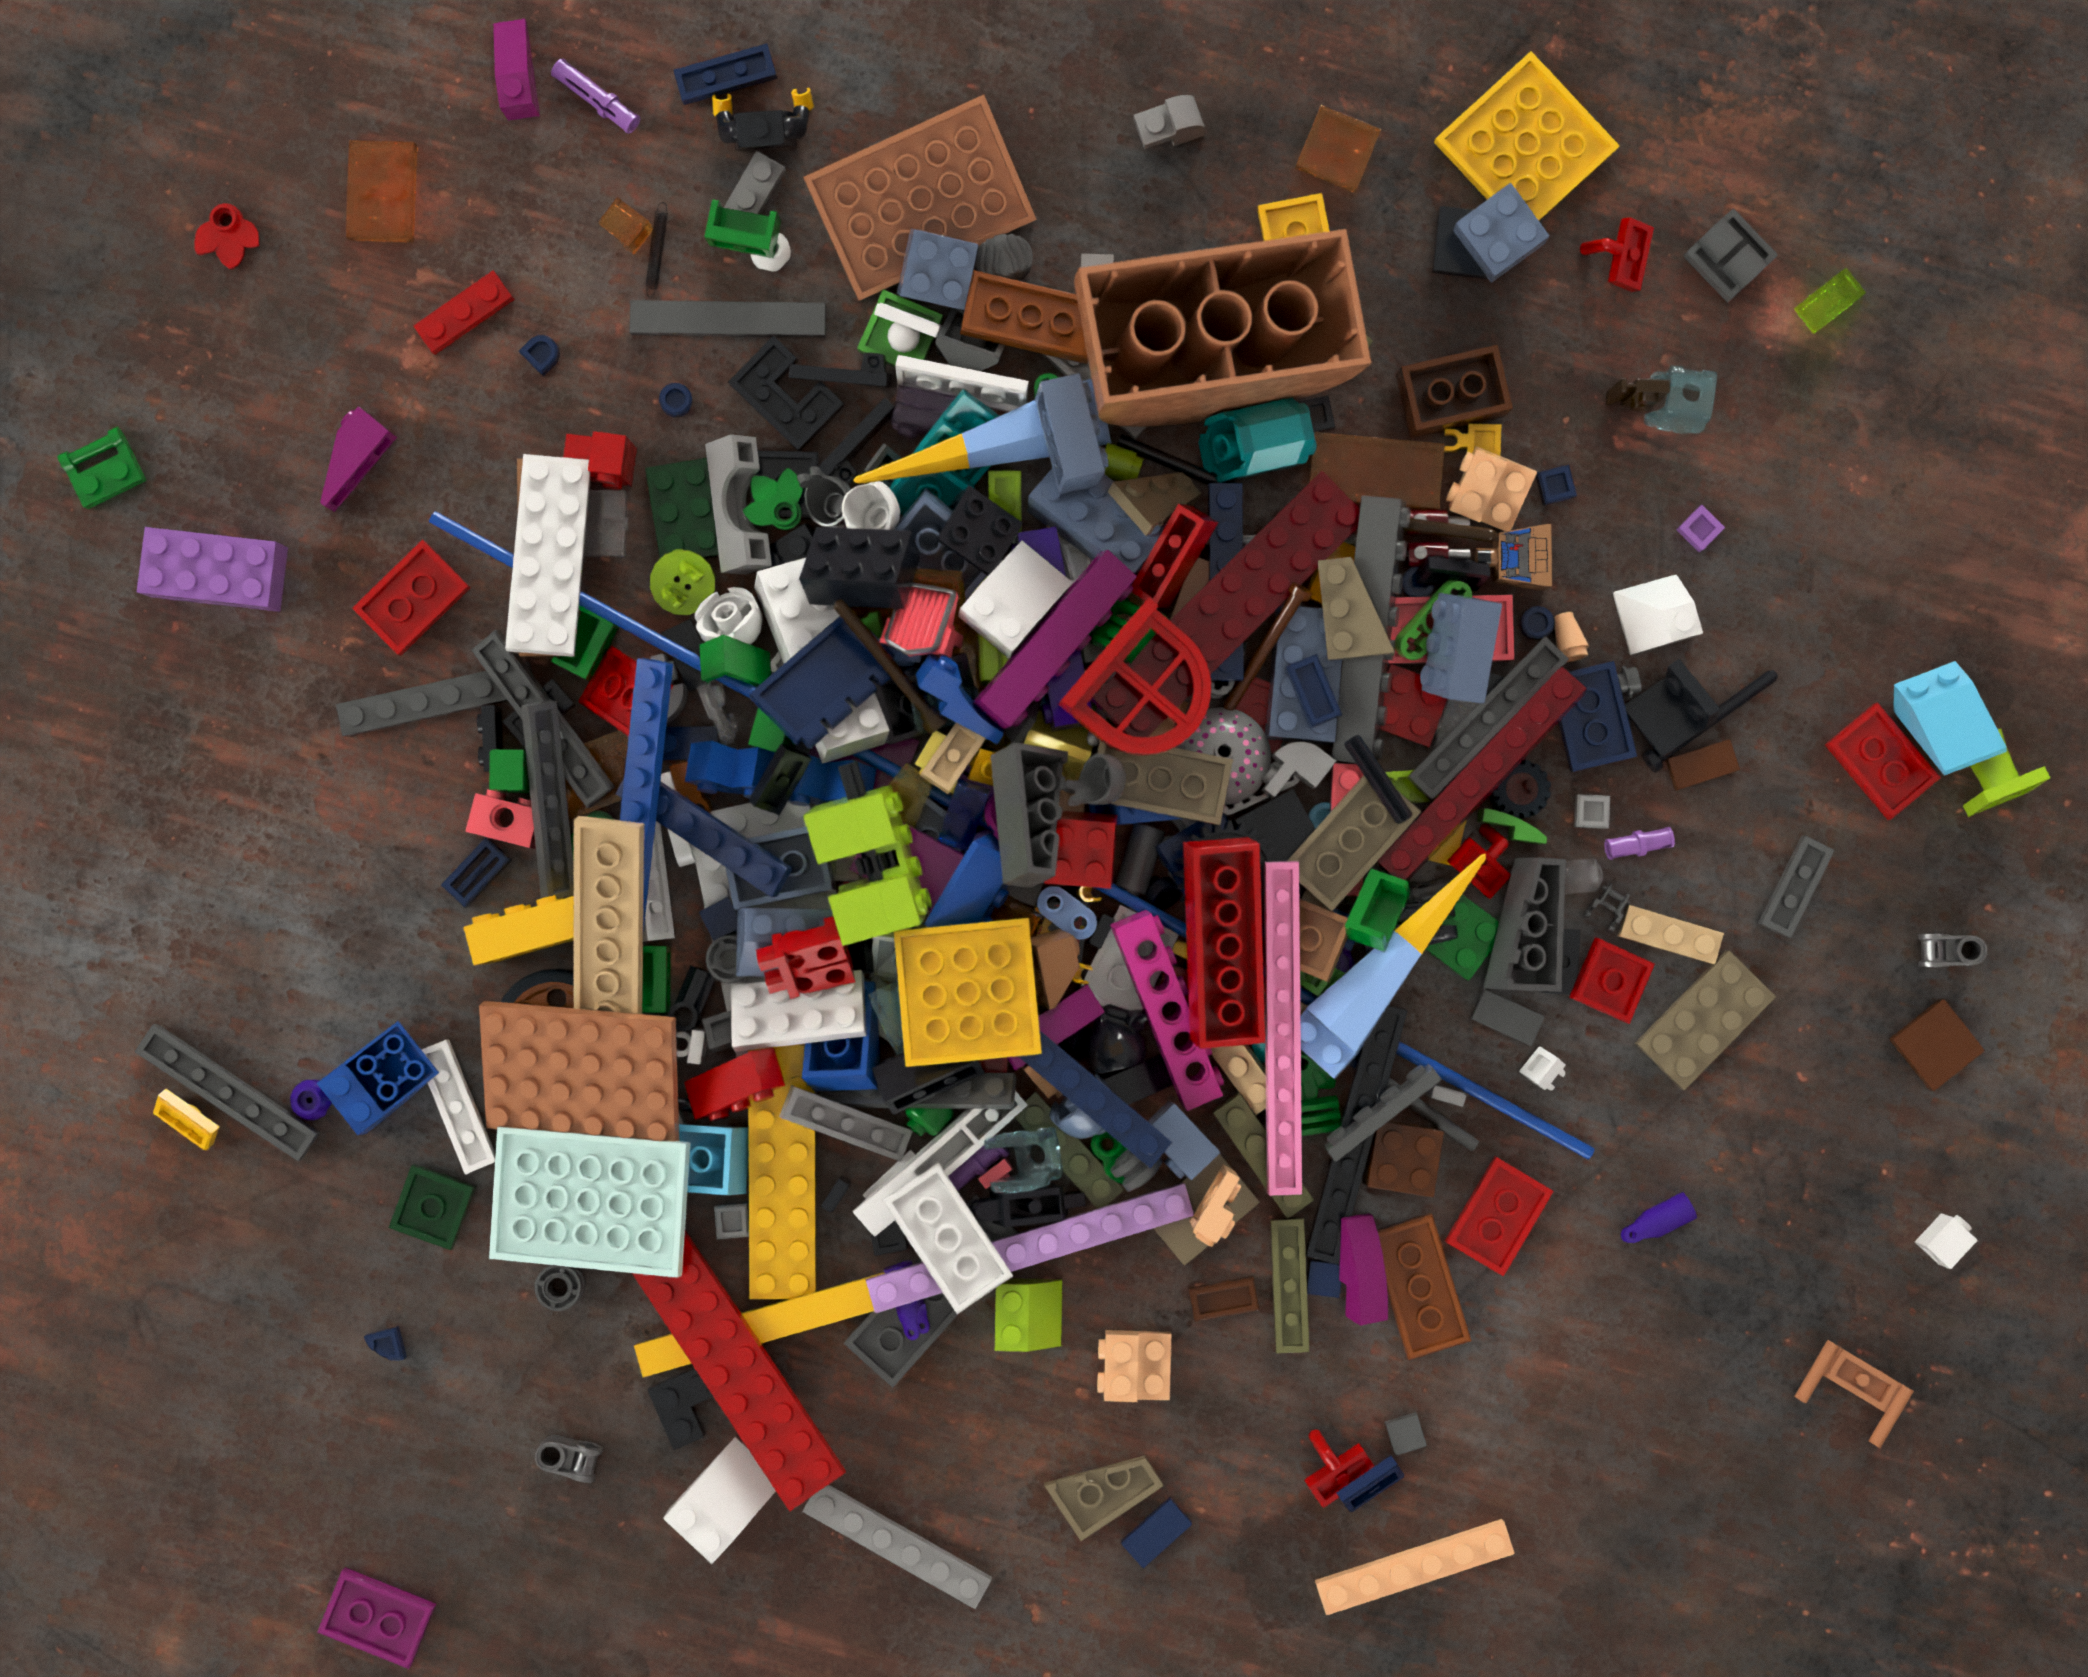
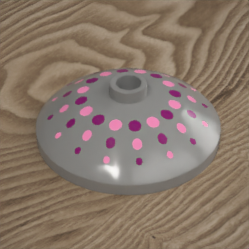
(1246, 746)

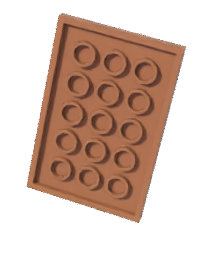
(934, 178)
(579, 1071)

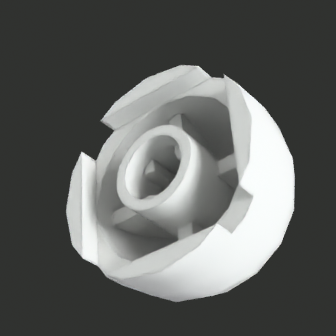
(729, 614)

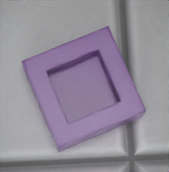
(1700, 528)

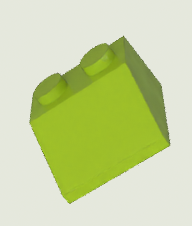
(1028, 1314)

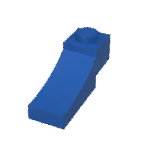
(943, 681)

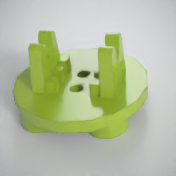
(691, 570)

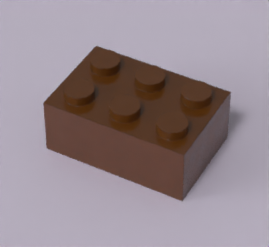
(1454, 391)

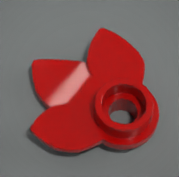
(227, 241)

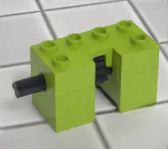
(870, 826)

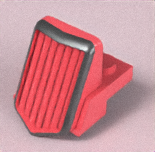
(924, 623)

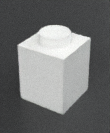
(1947, 1240)

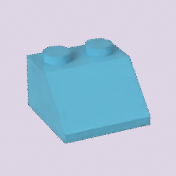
(716, 1158)

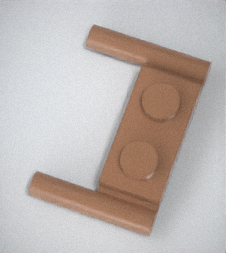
(1860, 1380)

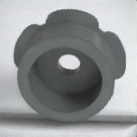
(1629, 680)

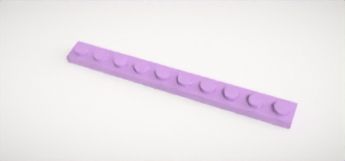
(1046, 1242)

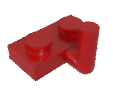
(1628, 251)
(1491, 874)
(1337, 1470)

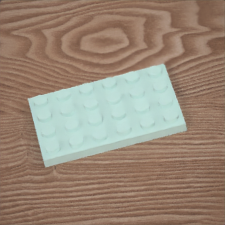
(590, 1201)

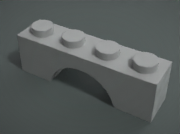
(731, 467)

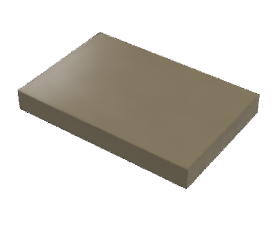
(1180, 1234)

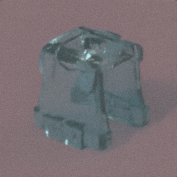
(1679, 413)
(1030, 1174)

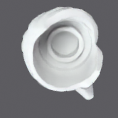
(871, 507)

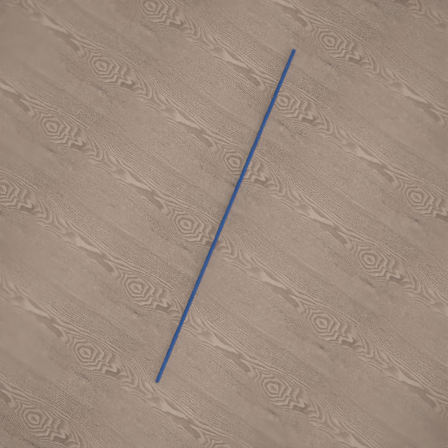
(943, 798)

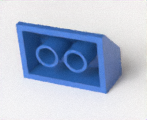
(973, 888)

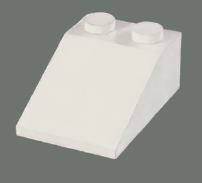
(1014, 599)
(721, 1501)

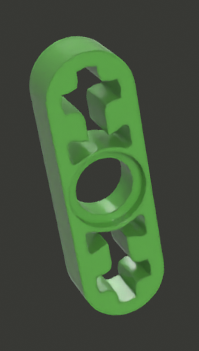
(1419, 621)

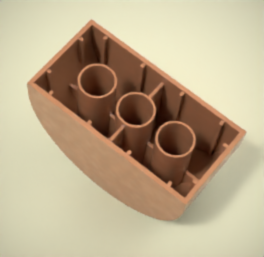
(1221, 328)

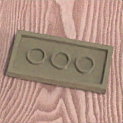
(1174, 783)
(1348, 844)
(1705, 1019)

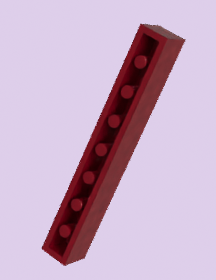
(1482, 775)

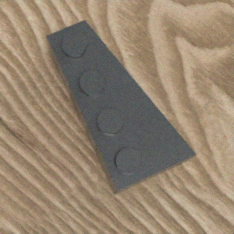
(1027, 811)
(1530, 929)

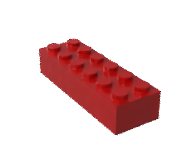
(1224, 942)

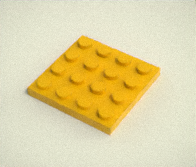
(1529, 136)
(967, 992)

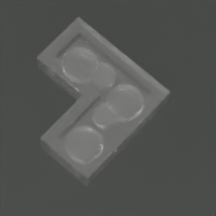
(714, 699)

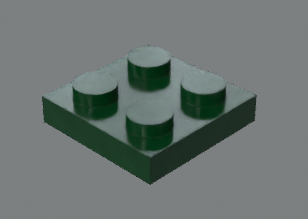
(432, 1207)

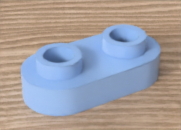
(1067, 912)

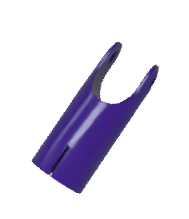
(1660, 1219)
(913, 1313)

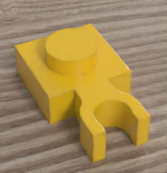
(1480, 435)

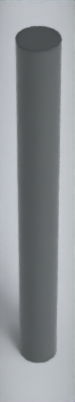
(1440, 1121)

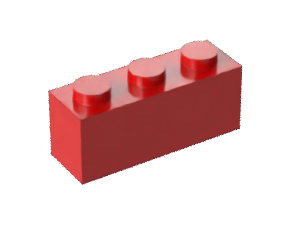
(1173, 555)
(735, 1085)

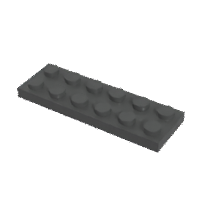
(881, 1337)

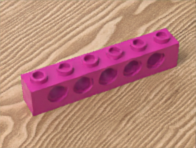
(1129, 934)

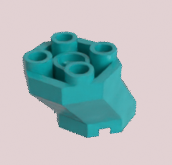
(1257, 439)

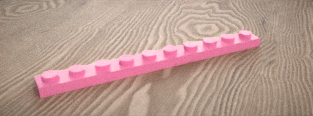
(1282, 1028)

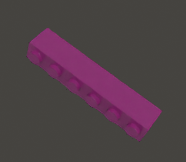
(1055, 639)

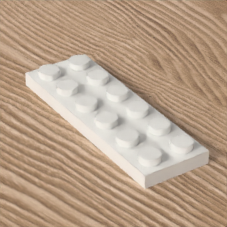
(548, 555)

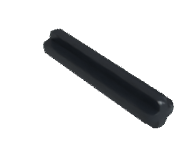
(1378, 779)

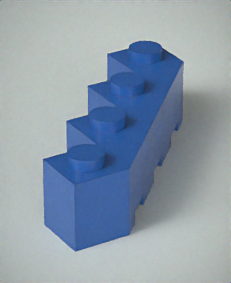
(730, 770)

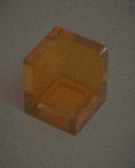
(626, 225)

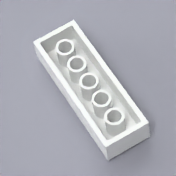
(794, 626)

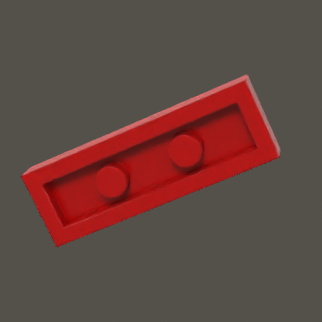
(463, 312)

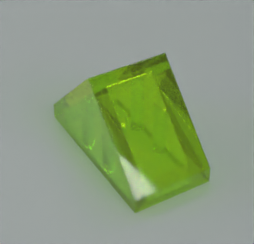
(1829, 300)

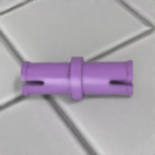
(1639, 843)

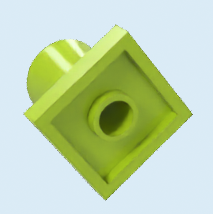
(2001, 782)

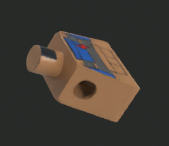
(1521, 557)

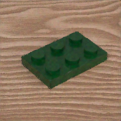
(683, 507)

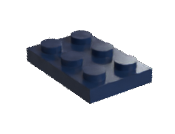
(1598, 725)

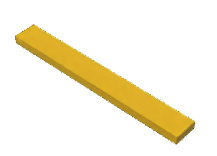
(770, 1322)

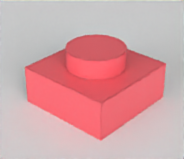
(996, 1173)

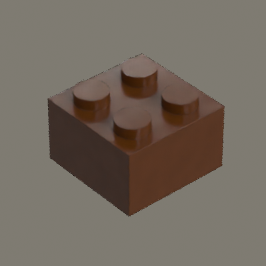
(1404, 1158)

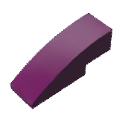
(1067, 1018)
(1363, 1270)

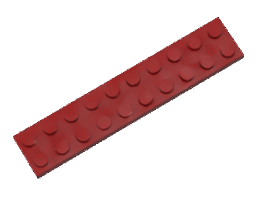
(743, 1379)

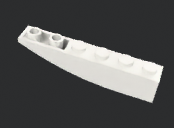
(948, 1148)

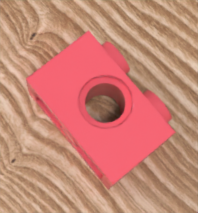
(485, 819)

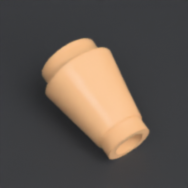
(1570, 637)

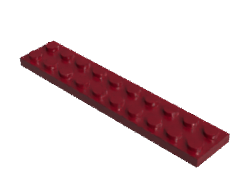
(1238, 599)

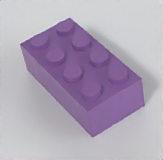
(212, 569)

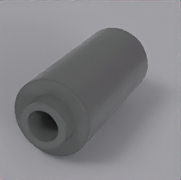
(1139, 859)

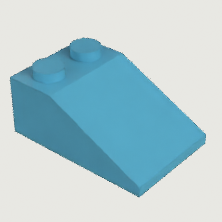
(1947, 718)

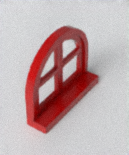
(1112, 659)

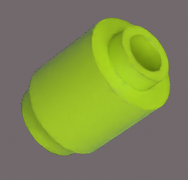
(1122, 463)

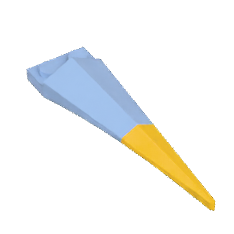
(999, 441)
(1348, 1011)

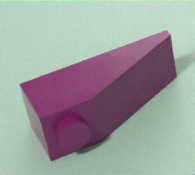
(514, 70)
(355, 451)

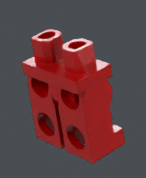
(806, 960)

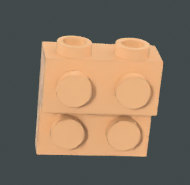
(1490, 489)
(1212, 1215)
(1135, 1365)

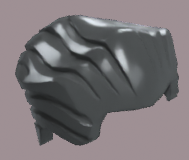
(1005, 257)

